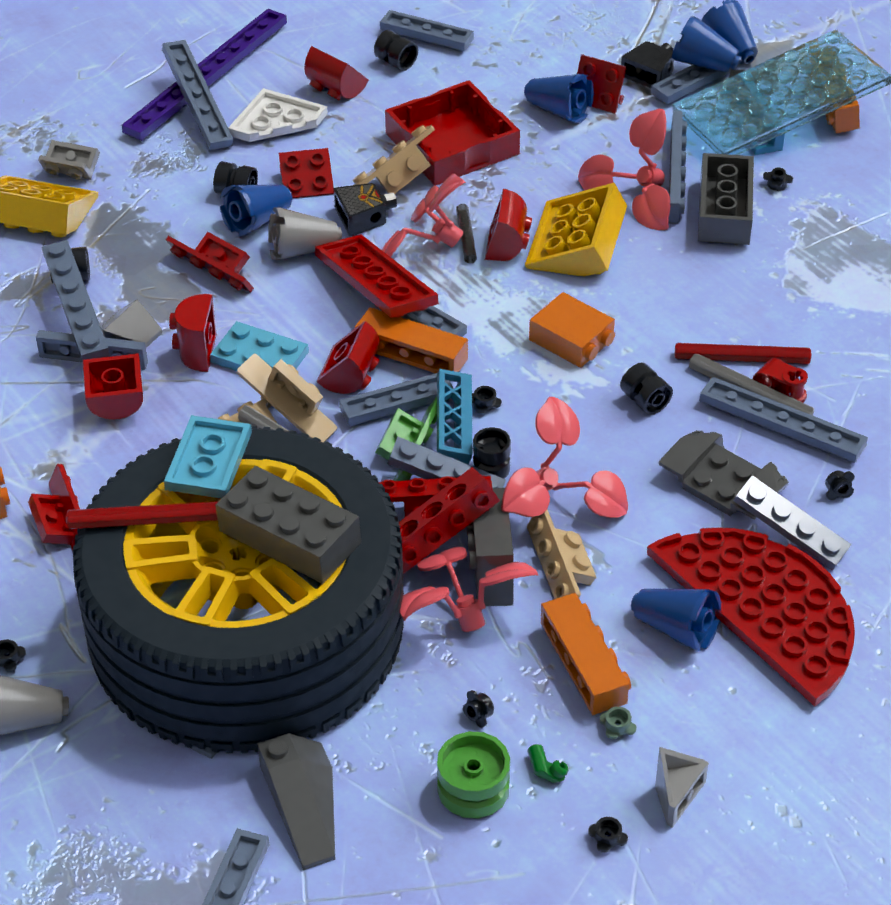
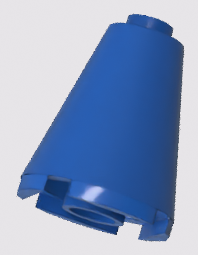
(732, 25)
(705, 48)
(562, 95)
(251, 205)
(680, 614)

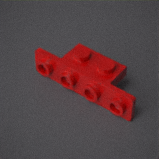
(217, 256)
(417, 490)
(51, 510)

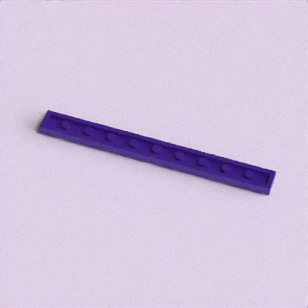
(212, 68)

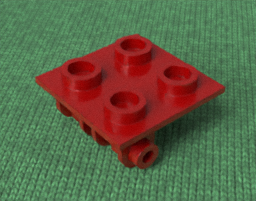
(606, 81)
(307, 172)

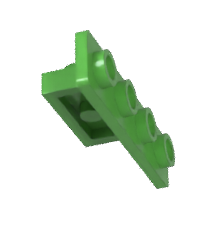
(408, 428)

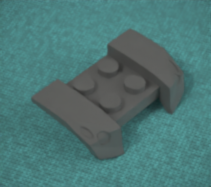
(714, 472)

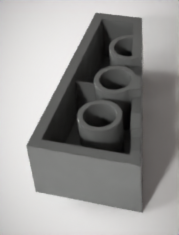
(489, 548)

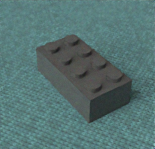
(726, 198)
(289, 524)

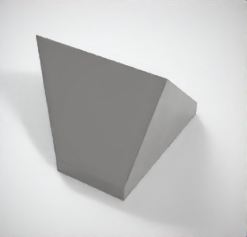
(134, 324)
(678, 782)

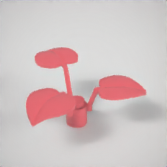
(654, 204)
(443, 228)
(528, 489)
(468, 608)

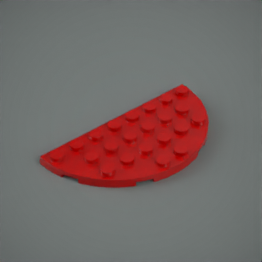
(771, 600)

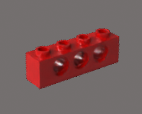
(444, 516)

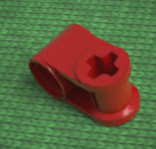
(783, 378)

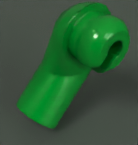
(552, 772)

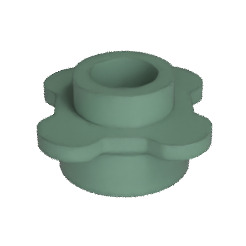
(621, 716)

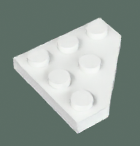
(276, 115)

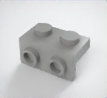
(70, 159)

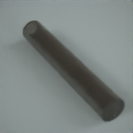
(467, 238)

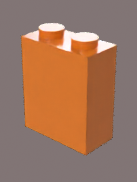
(571, 329)

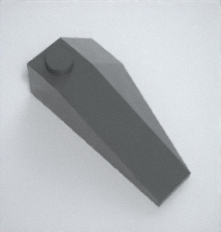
(303, 792)

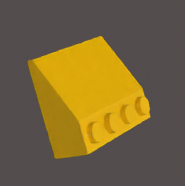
(43, 205)
(578, 232)

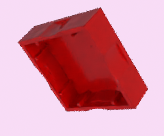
(466, 131)

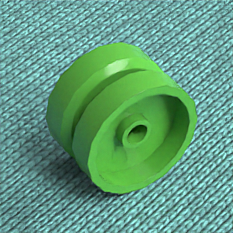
(473, 774)

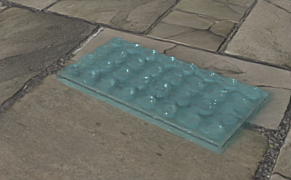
(782, 94)

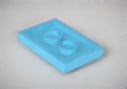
(246, 340)
(208, 457)

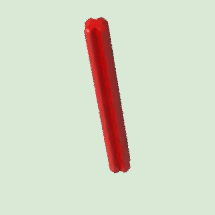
(743, 353)
(141, 515)

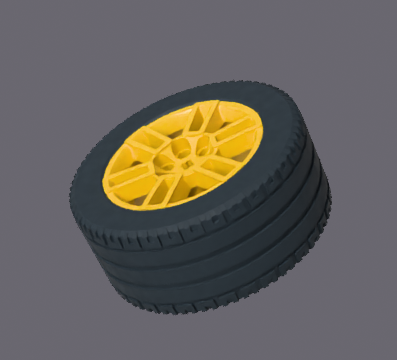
(247, 678)

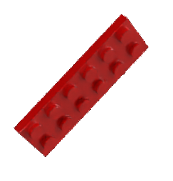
(377, 276)

